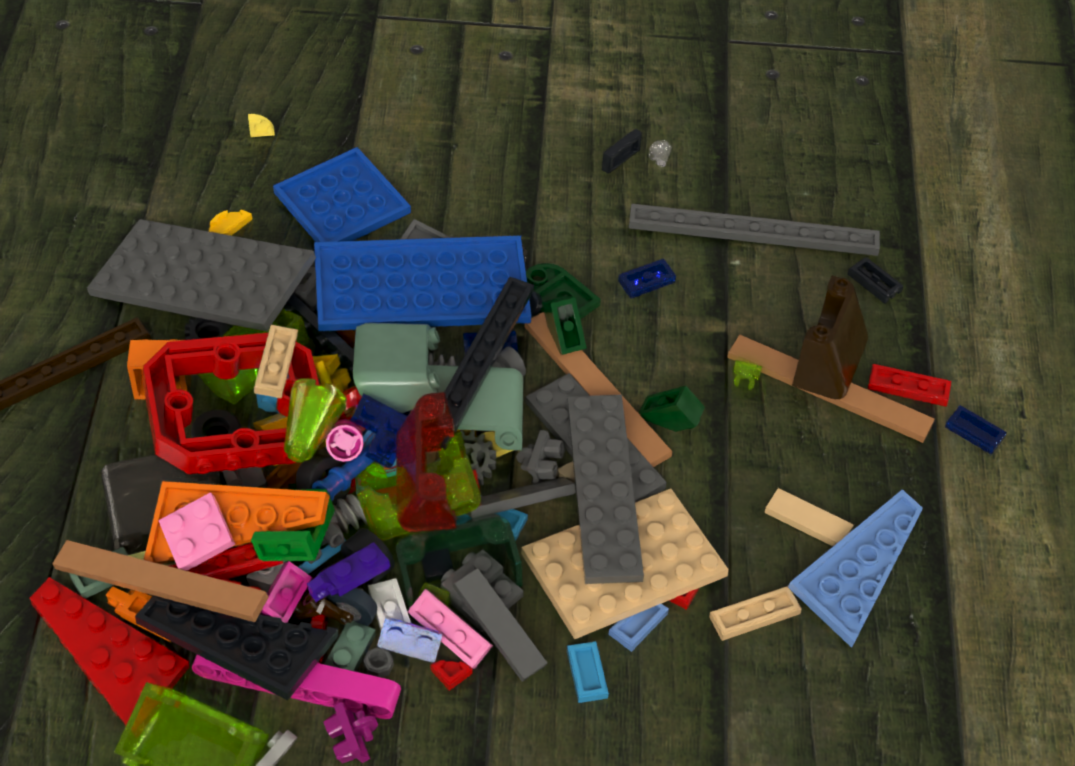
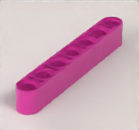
(325, 687)

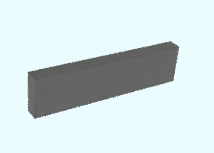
(523, 496)
(500, 624)

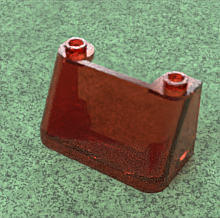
(419, 494)

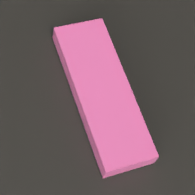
(456, 632)

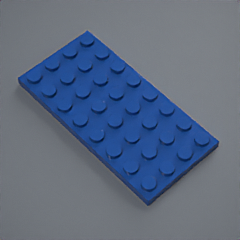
(414, 280)

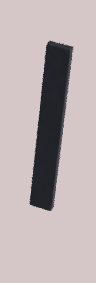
(485, 349)

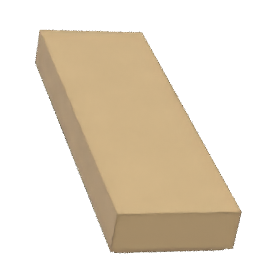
(276, 361)
(807, 518)
(755, 613)

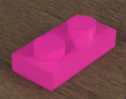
(286, 592)

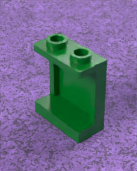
(292, 545)

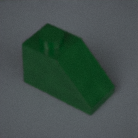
(564, 324)
(673, 409)

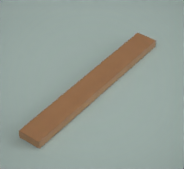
(595, 383)
(858, 399)
(161, 580)

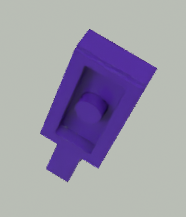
(349, 573)

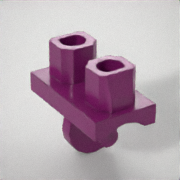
(344, 722)

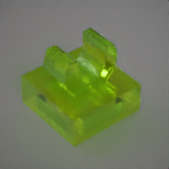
(747, 371)

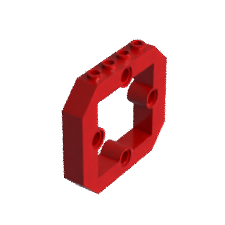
(172, 408)

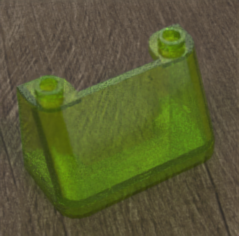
(378, 492)
(182, 731)

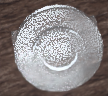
(660, 152)

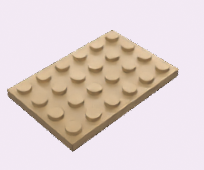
(673, 561)

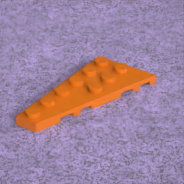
(243, 509)

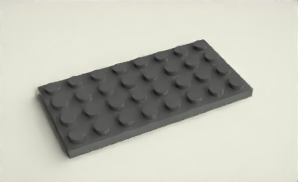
(202, 274)

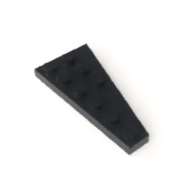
(262, 651)

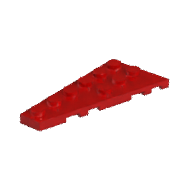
(107, 649)

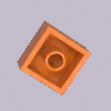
(140, 353)

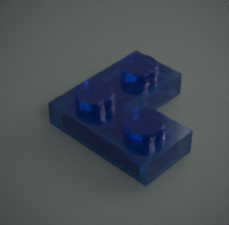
(384, 423)

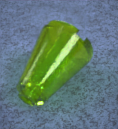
(311, 417)

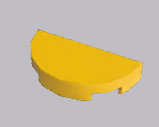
(229, 223)

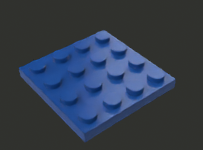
(342, 198)

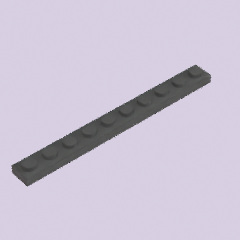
(755, 229)

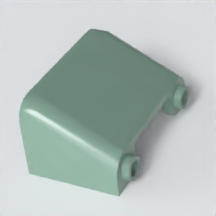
(394, 363)
(496, 405)

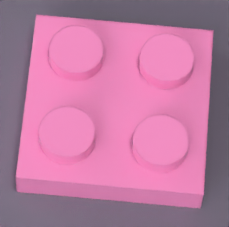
(196, 532)

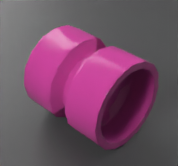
(345, 440)

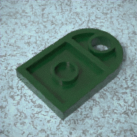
(560, 283)

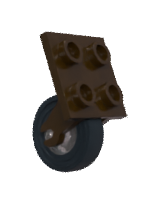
(350, 607)

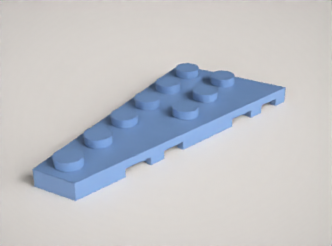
(853, 572)

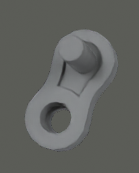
(279, 746)

